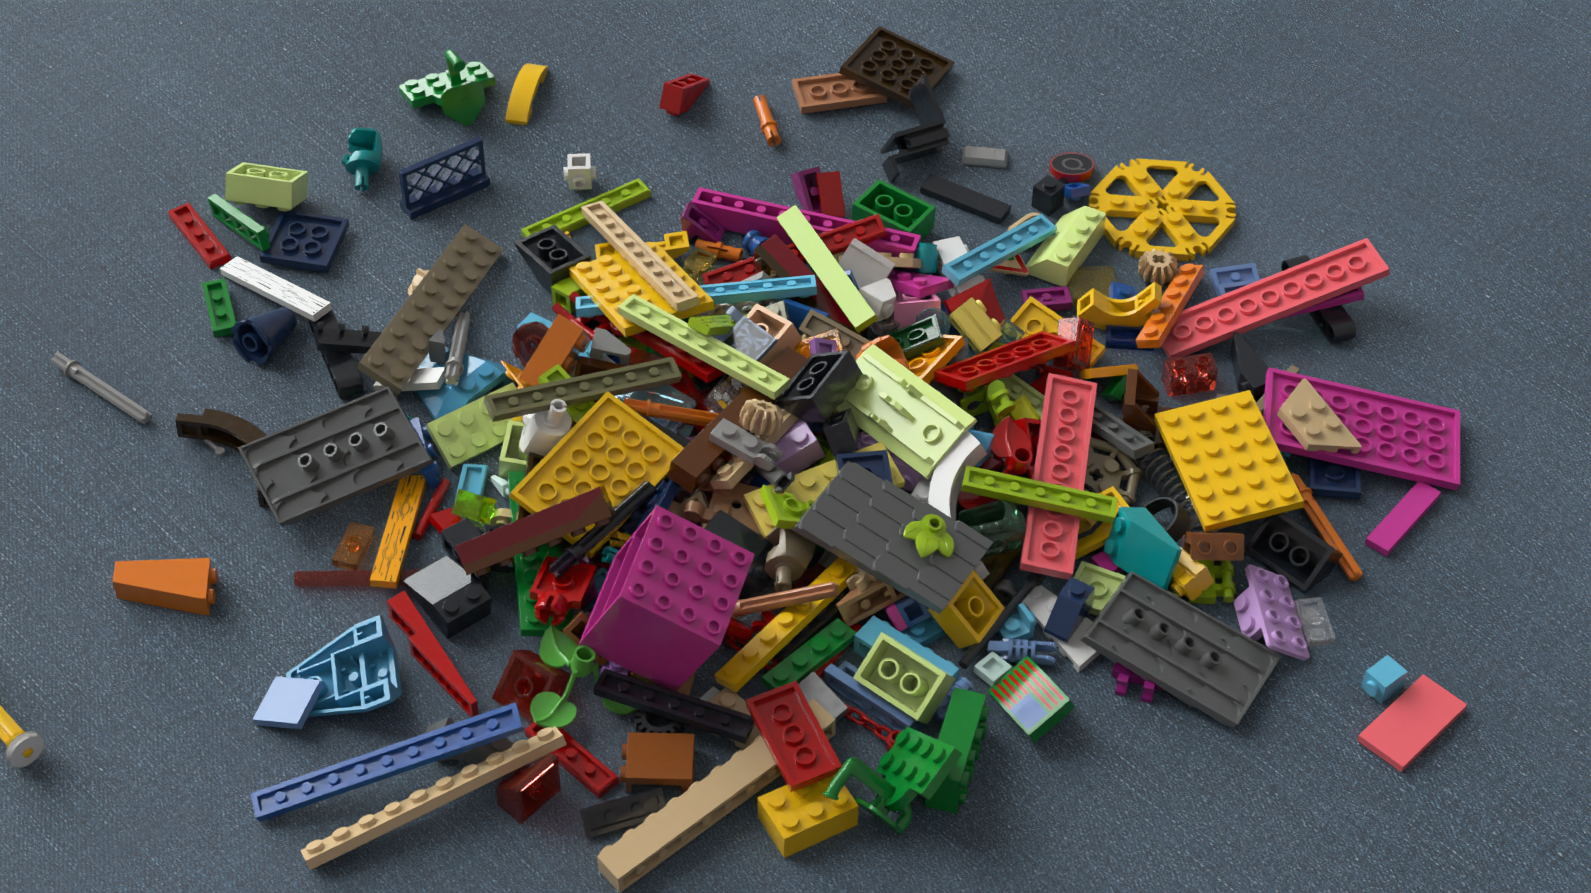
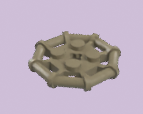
(1109, 470)

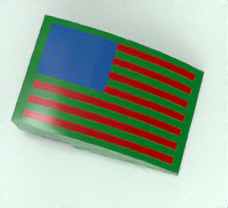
(1031, 699)

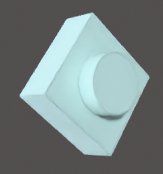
(991, 668)

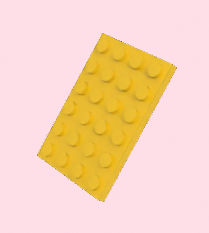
(614, 280)
(603, 448)
(1228, 461)

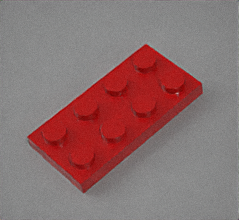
(793, 736)

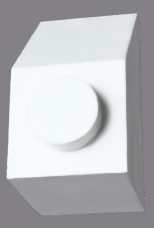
(880, 298)

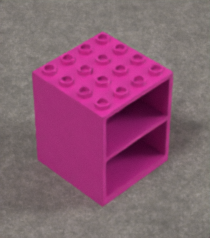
(667, 599)

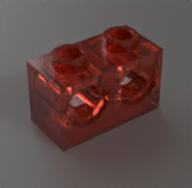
(1189, 374)

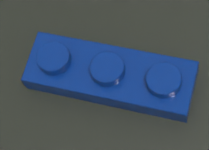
(432, 471)

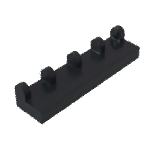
(343, 339)

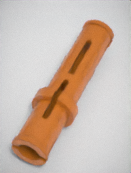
(768, 125)

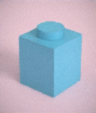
(1384, 679)

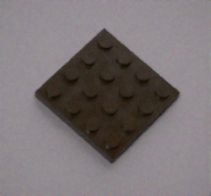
(894, 65)

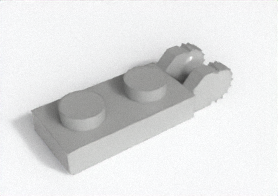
(745, 445)

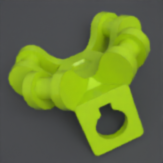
(994, 399)

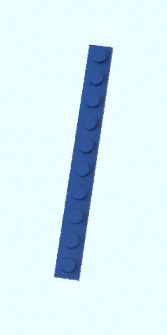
(387, 762)

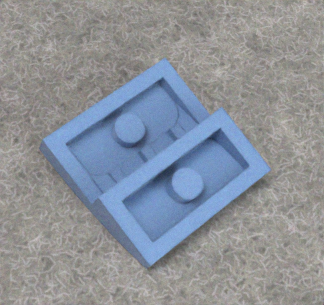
(1233, 277)

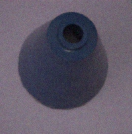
(263, 334)

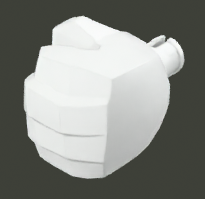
(545, 428)

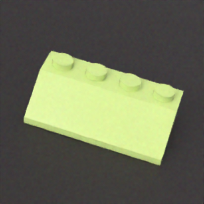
(1068, 247)

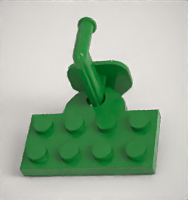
(456, 90)
(910, 768)

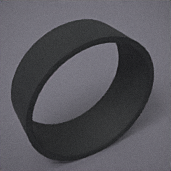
(1181, 520)

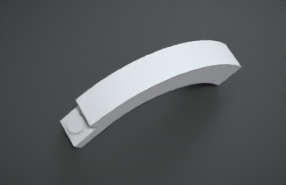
(948, 479)

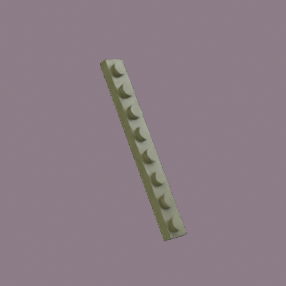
(582, 388)

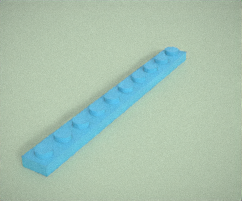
(733, 292)

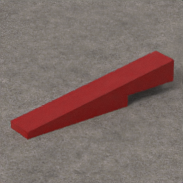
(429, 652)

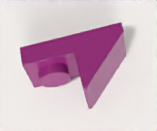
(699, 223)

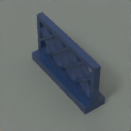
(448, 188)

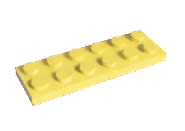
(808, 487)

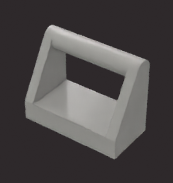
(606, 343)

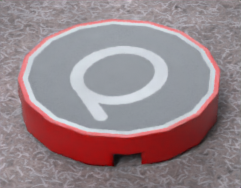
(1072, 166)

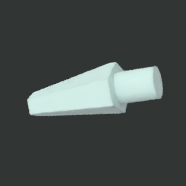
(501, 485)

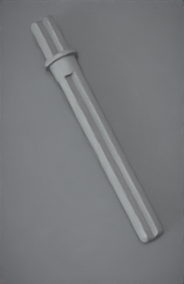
(454, 366)
(73, 370)

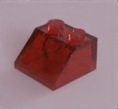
(525, 678)
(529, 788)

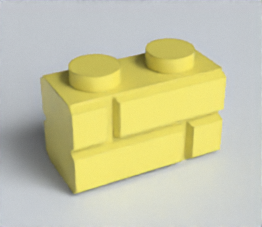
(975, 325)

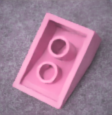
(909, 306)

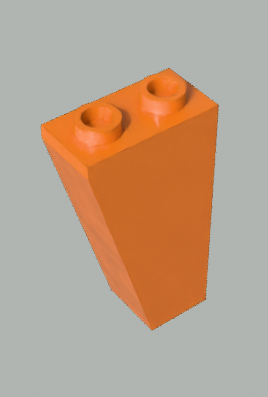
(168, 583)

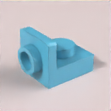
(1019, 625)

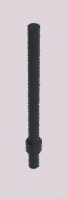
(1034, 580)

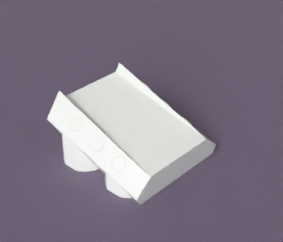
(865, 264)

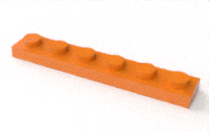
(1172, 305)

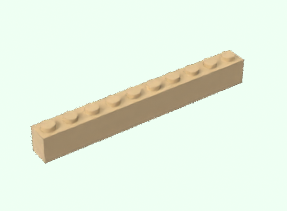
(695, 810)

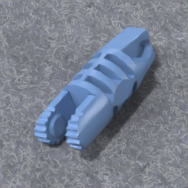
(1017, 649)

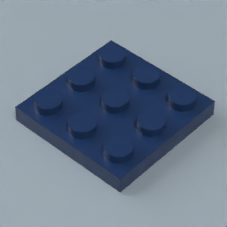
(305, 240)

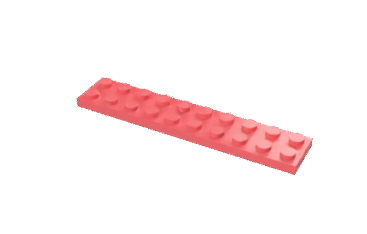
(1274, 297)
(1062, 461)

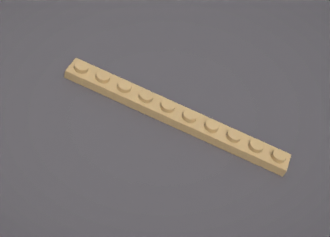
(640, 256)
(428, 799)

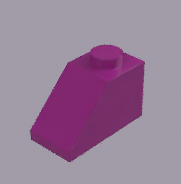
(806, 189)

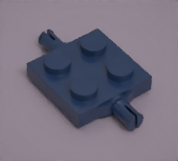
(663, 497)

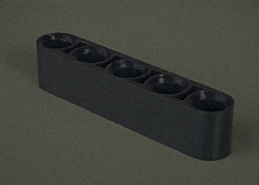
(1332, 321)
(339, 364)

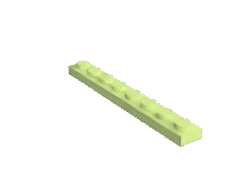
(704, 347)

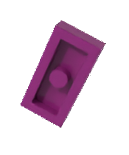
(1054, 298)

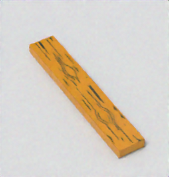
(398, 532)

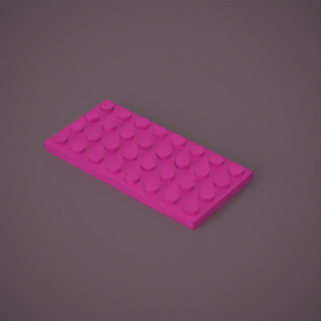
(1395, 432)

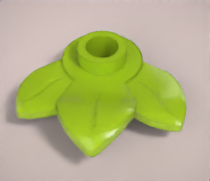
(930, 538)

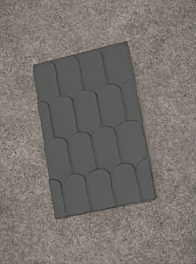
(335, 456)
(865, 525)
(1181, 649)

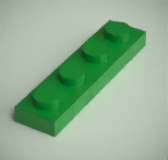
(239, 222)
(810, 655)

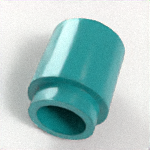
(929, 255)

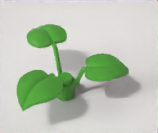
(557, 651)

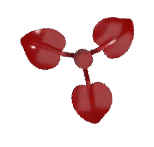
(1008, 442)

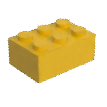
(805, 815)

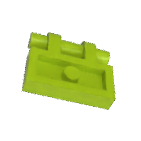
(1226, 589)

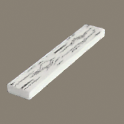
(276, 289)

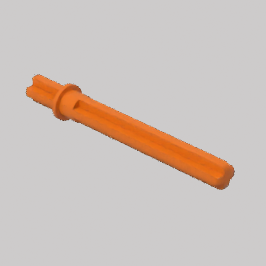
(670, 412)
(1326, 530)

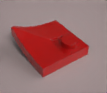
(982, 292)

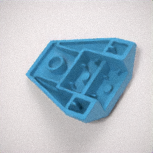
(476, 380)
(356, 670)

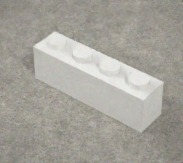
(949, 250)

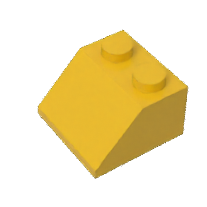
(969, 612)

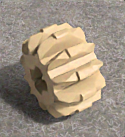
(1157, 267)
(761, 417)

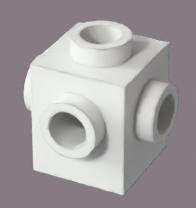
(579, 176)

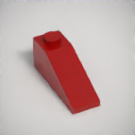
(681, 93)

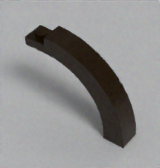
(220, 428)

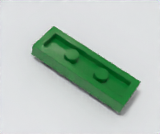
(219, 307)

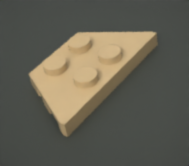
(1315, 422)

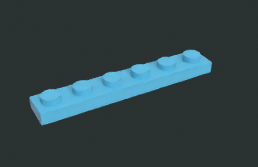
(999, 249)

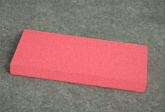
(1412, 723)

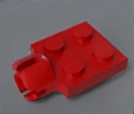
(560, 594)

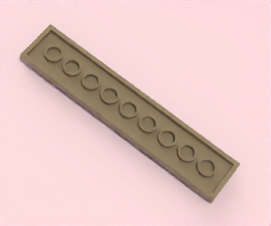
(430, 308)

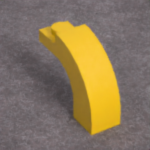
(1119, 312)

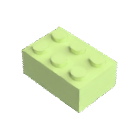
(266, 186)
(904, 678)

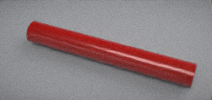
(431, 508)

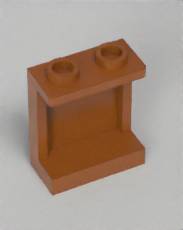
(1214, 545)
(658, 760)

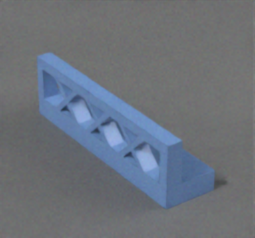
(866, 699)

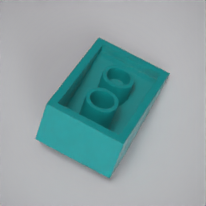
(1142, 546)

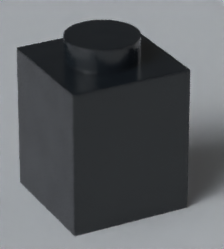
(1048, 195)

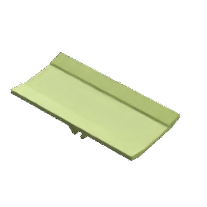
(904, 412)

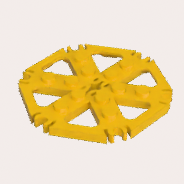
(1173, 199)

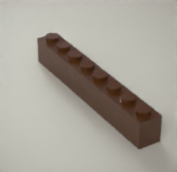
(701, 456)

